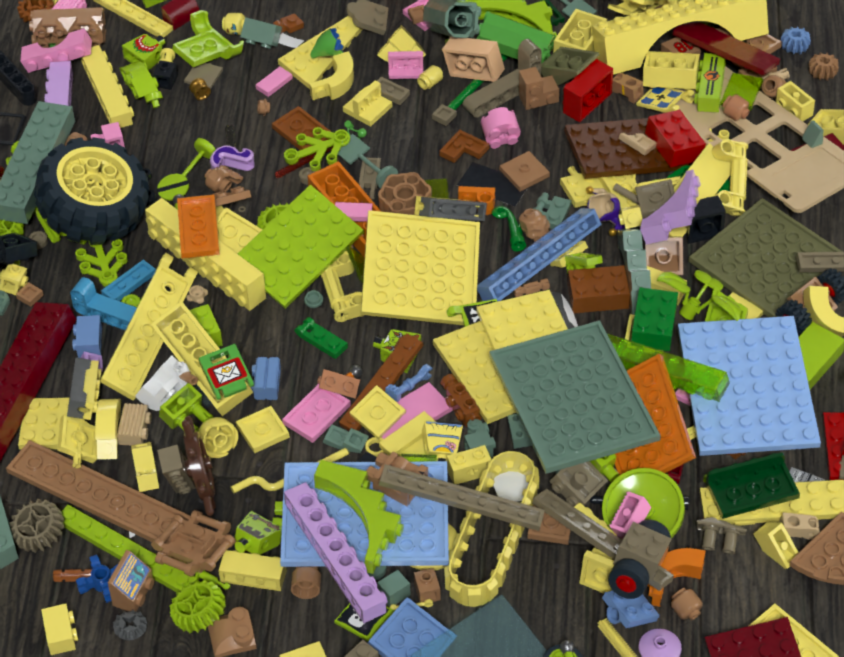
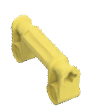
(735, 154)
(349, 304)

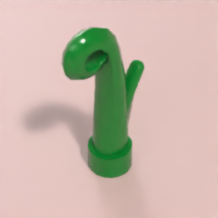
(517, 240)

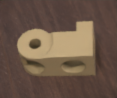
(800, 525)

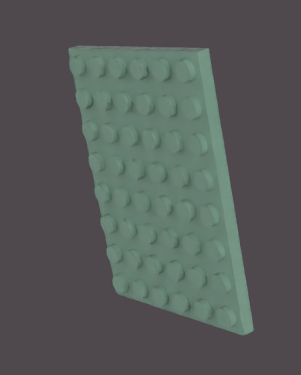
(574, 396)

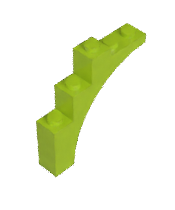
(534, 15)
(353, 488)

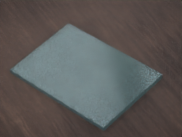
(488, 632)

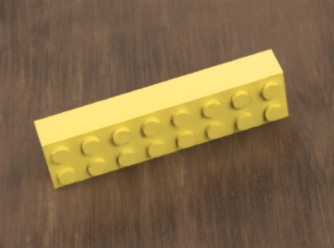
(225, 271)

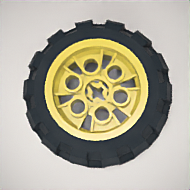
(64, 182)

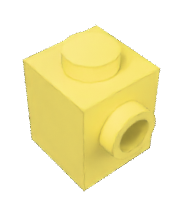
(631, 216)

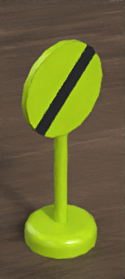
(178, 183)

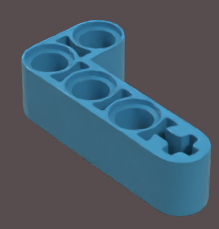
(90, 303)

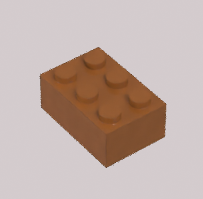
(598, 289)

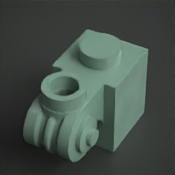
(478, 436)

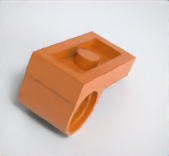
(480, 194)

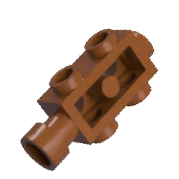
(460, 400)

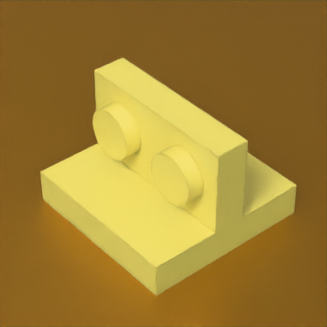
(368, 104)
(596, 570)

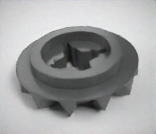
(130, 632)

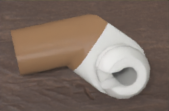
(184, 373)

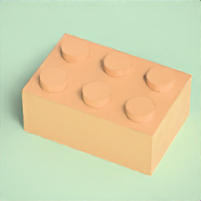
(473, 59)

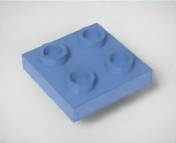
(629, 611)

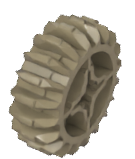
(40, 528)

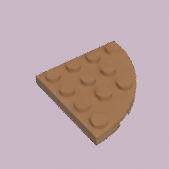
(824, 554)

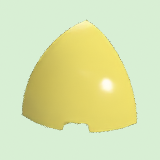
(400, 41)

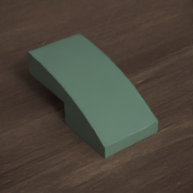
(339, 438)

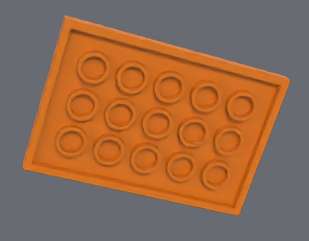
(659, 398)

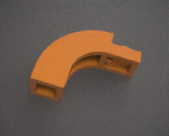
(680, 562)

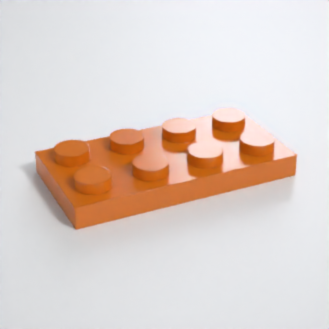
(198, 226)

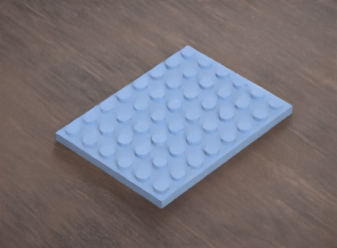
(768, 389)
(424, 521)

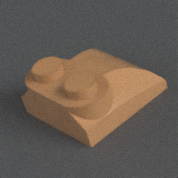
(232, 633)

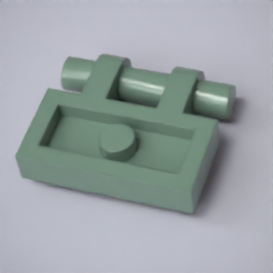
(557, 208)

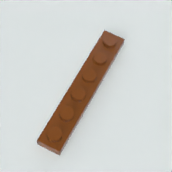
(387, 374)

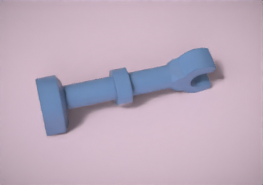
(408, 384)

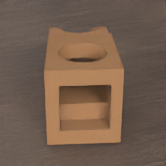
(628, 86)

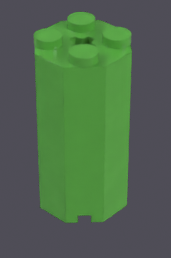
(511, 33)

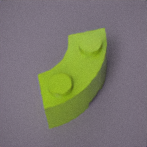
(139, 79)

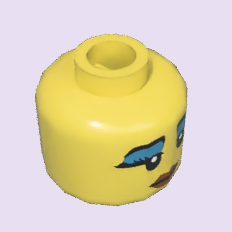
(233, 23)

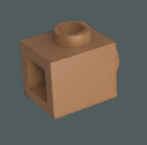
(427, 585)

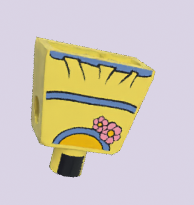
(441, 439)

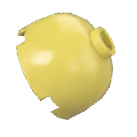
(218, 436)

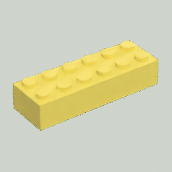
(189, 343)

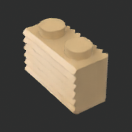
(133, 424)

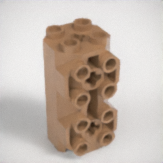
(53, 25)

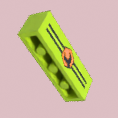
(710, 83)

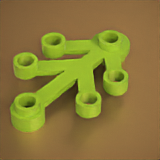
(337, 140)
(107, 275)

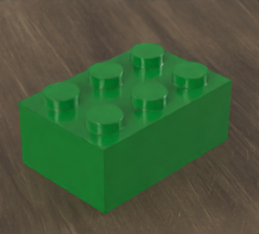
(655, 318)

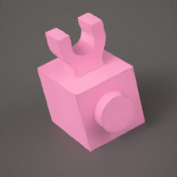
(111, 134)

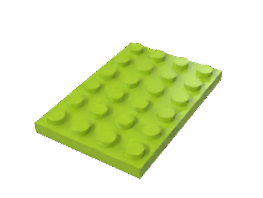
(300, 245)

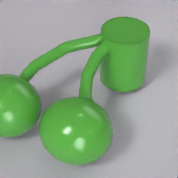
(361, 132)

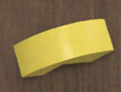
(145, 466)

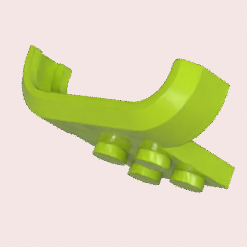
(206, 44)

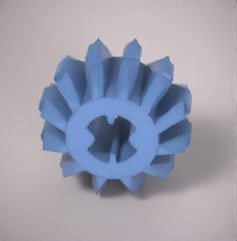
(795, 40)

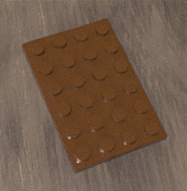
(605, 155)

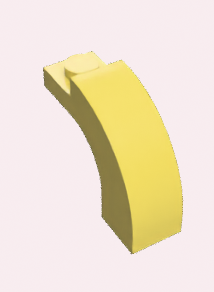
(339, 82)
(818, 306)
(106, 428)

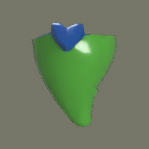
(327, 44)

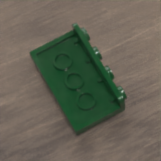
(751, 485)

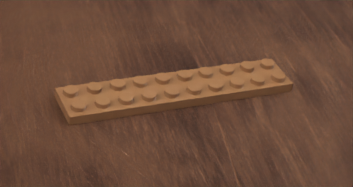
(93, 491)

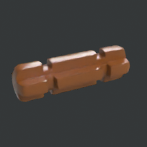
(70, 575)

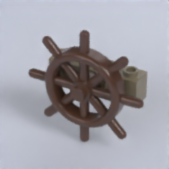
(192, 472)

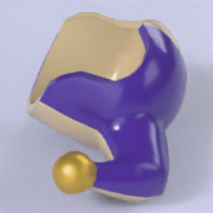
(606, 206)

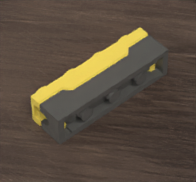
(450, 208)
(84, 389)

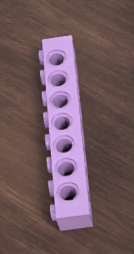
(325, 539)

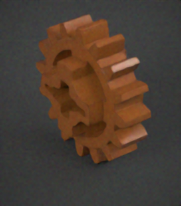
(32, 5)

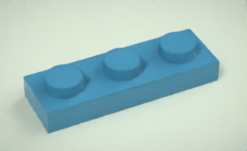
(129, 281)

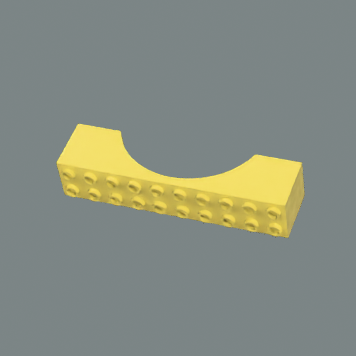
(627, 39)

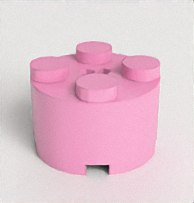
(500, 127)

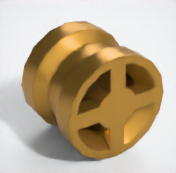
(199, 89)

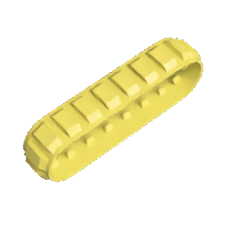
(482, 593)

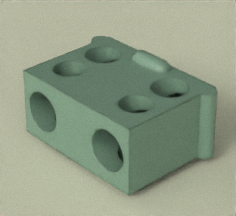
(517, 432)

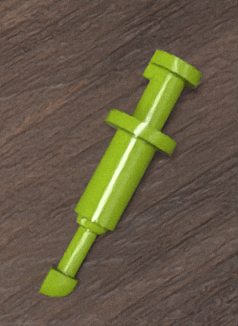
(209, 577)

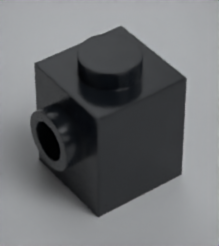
(165, 74)

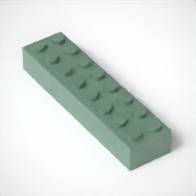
(46, 129)

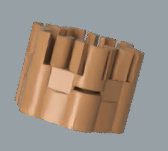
(400, 193)

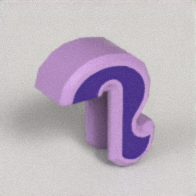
(231, 157)

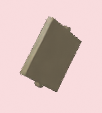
(206, 71)

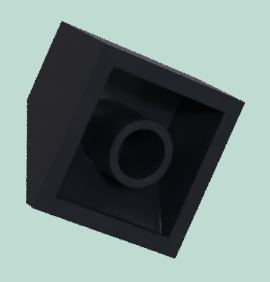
(708, 220)

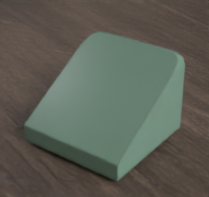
(813, 135)

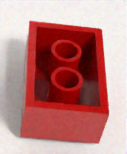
(587, 90)
(675, 138)

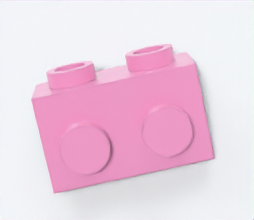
(405, 64)

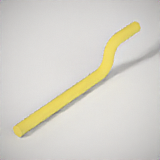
(280, 484)

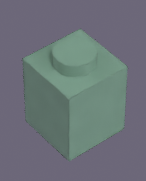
(394, 587)

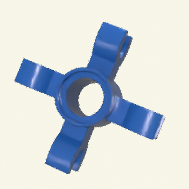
(94, 581)

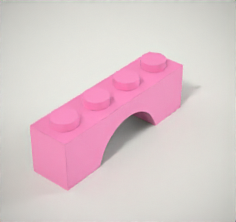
(74, 46)

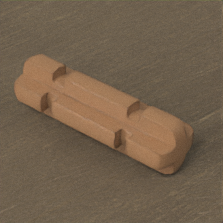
(532, 287)

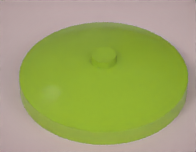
(656, 487)

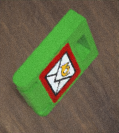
(226, 374)

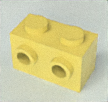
(795, 101)

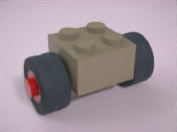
(639, 558)

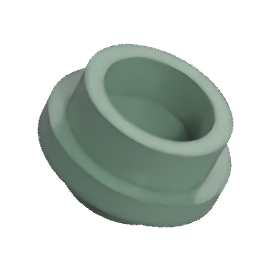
(313, 299)

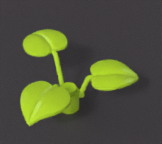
(692, 305)

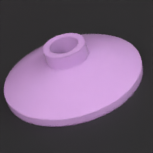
(649, 648)

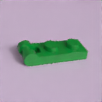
(321, 338)

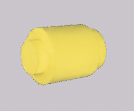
(430, 77)

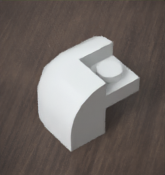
(161, 386)

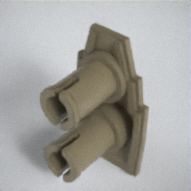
(712, 526)

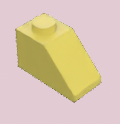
(776, 543)

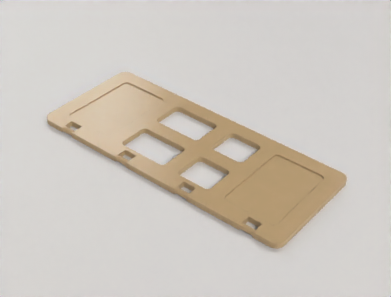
(802, 174)

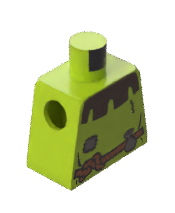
(257, 534)

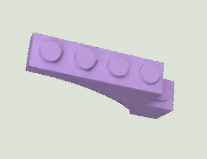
(674, 213)

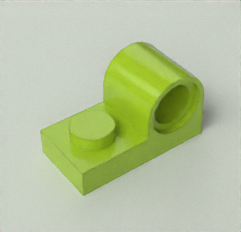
(582, 261)

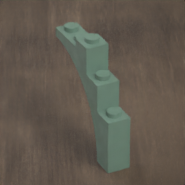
(635, 262)

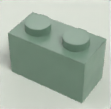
(261, 32)

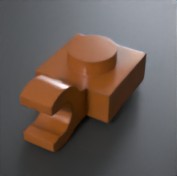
(290, 23)

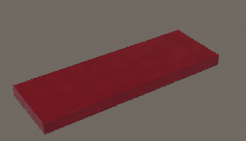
(727, 47)

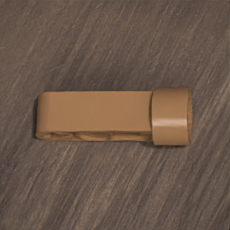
(306, 582)

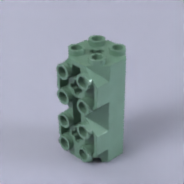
(452, 17)

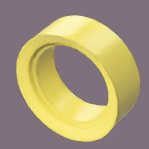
(371, 441)

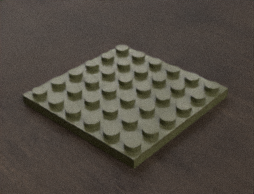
(759, 256)

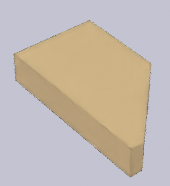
(639, 142)

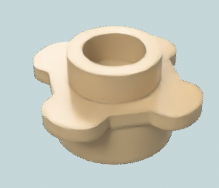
(197, 294)

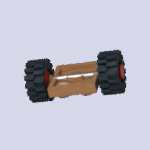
(795, 303)

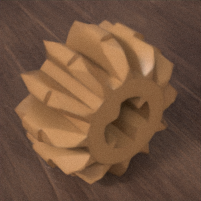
(823, 66)

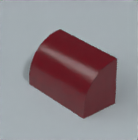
(178, 12)

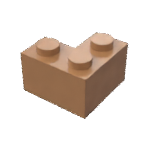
(536, 90)

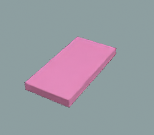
(422, 399)

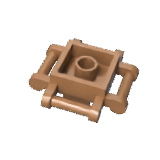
(191, 545)

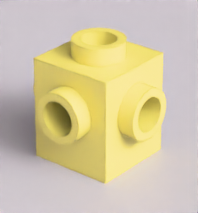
(13, 278)

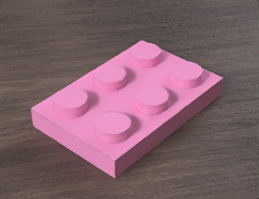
(316, 413)

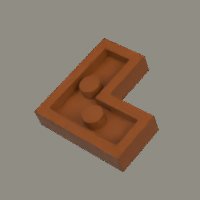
(461, 143)

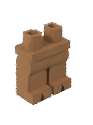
(399, 462)

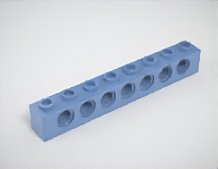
(539, 255)

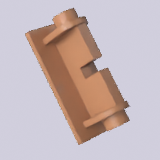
(338, 383)

